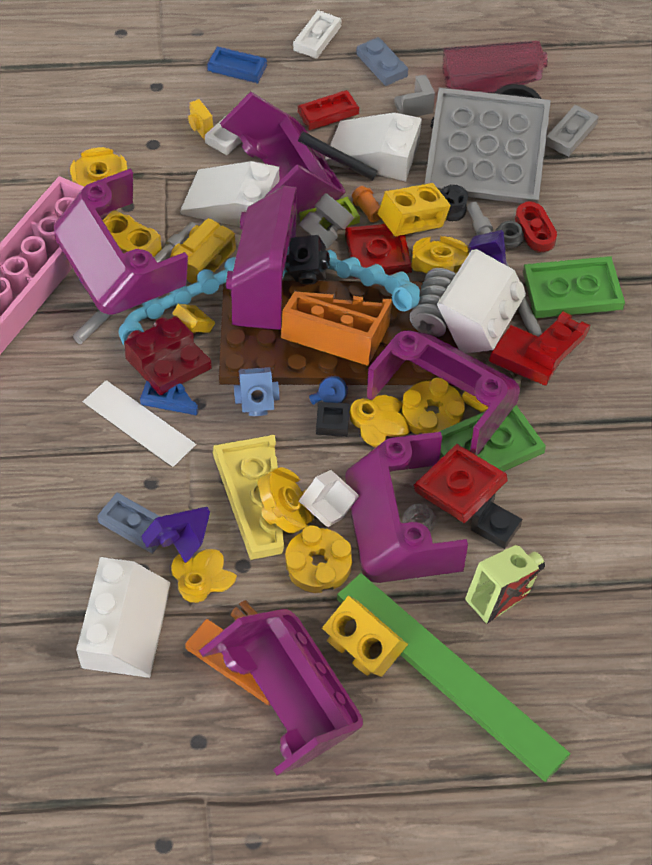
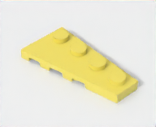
(240, 468)

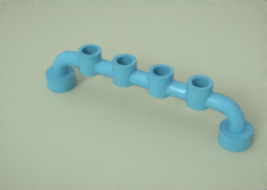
(207, 283)
(404, 293)

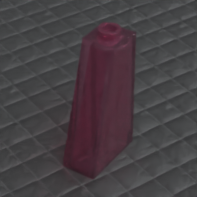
(493, 65)

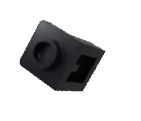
(495, 523)

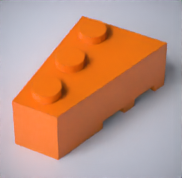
(336, 325)

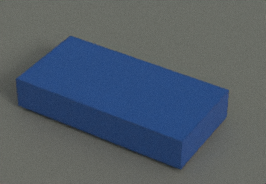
(237, 64)

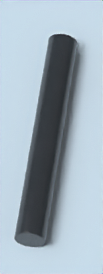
(337, 155)

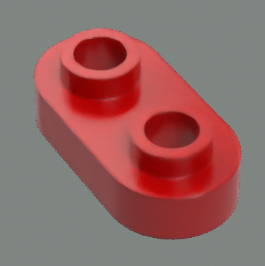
(538, 232)

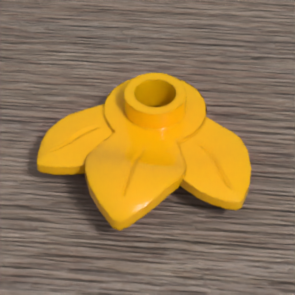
(381, 419)
(202, 575)

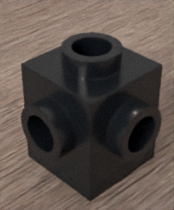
(307, 259)

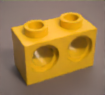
(413, 209)
(131, 234)
(368, 631)

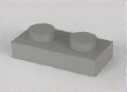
(571, 130)

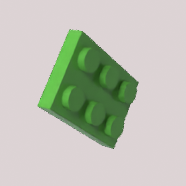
(573, 287)
(509, 446)

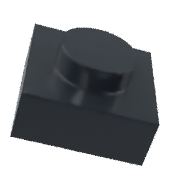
(332, 419)

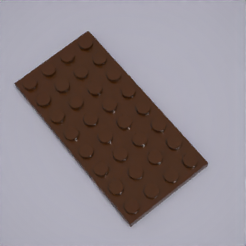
(301, 365)

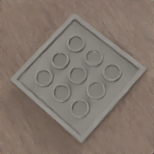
(488, 144)

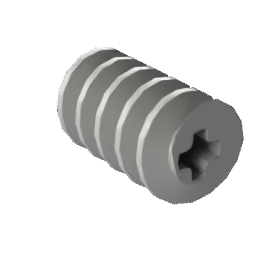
(426, 315)

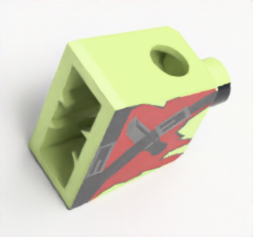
(503, 581)

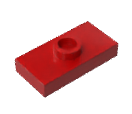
(328, 110)

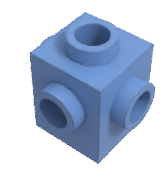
(254, 380)

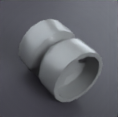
(333, 213)

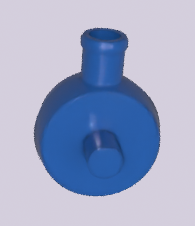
(330, 390)

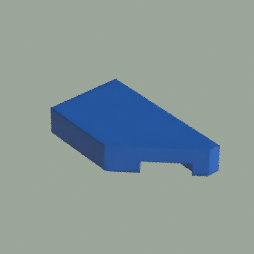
(174, 400)

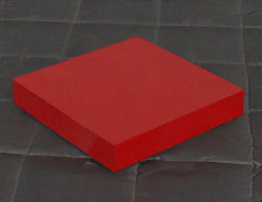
(378, 246)
(511, 355)
(460, 483)

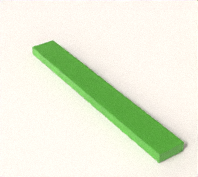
(462, 683)

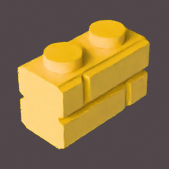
(206, 248)

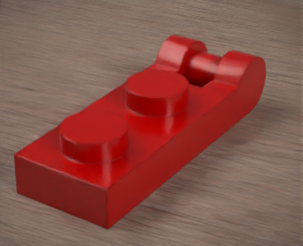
(557, 341)

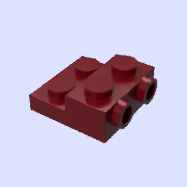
(166, 354)

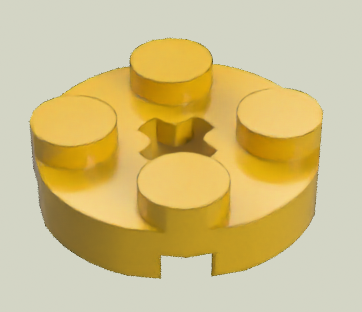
(94, 159)
(446, 254)
(427, 394)
(281, 500)
(325, 575)

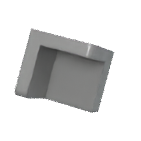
(419, 102)

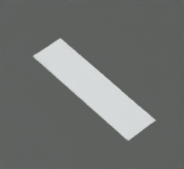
(139, 423)

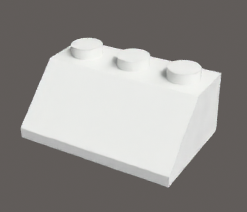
(480, 302)
(123, 619)

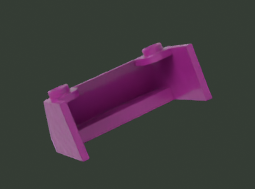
(273, 138)
(262, 259)
(110, 276)
(454, 366)
(384, 544)
(294, 681)

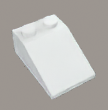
(380, 141)
(228, 190)

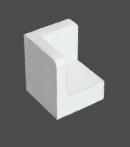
(328, 498)

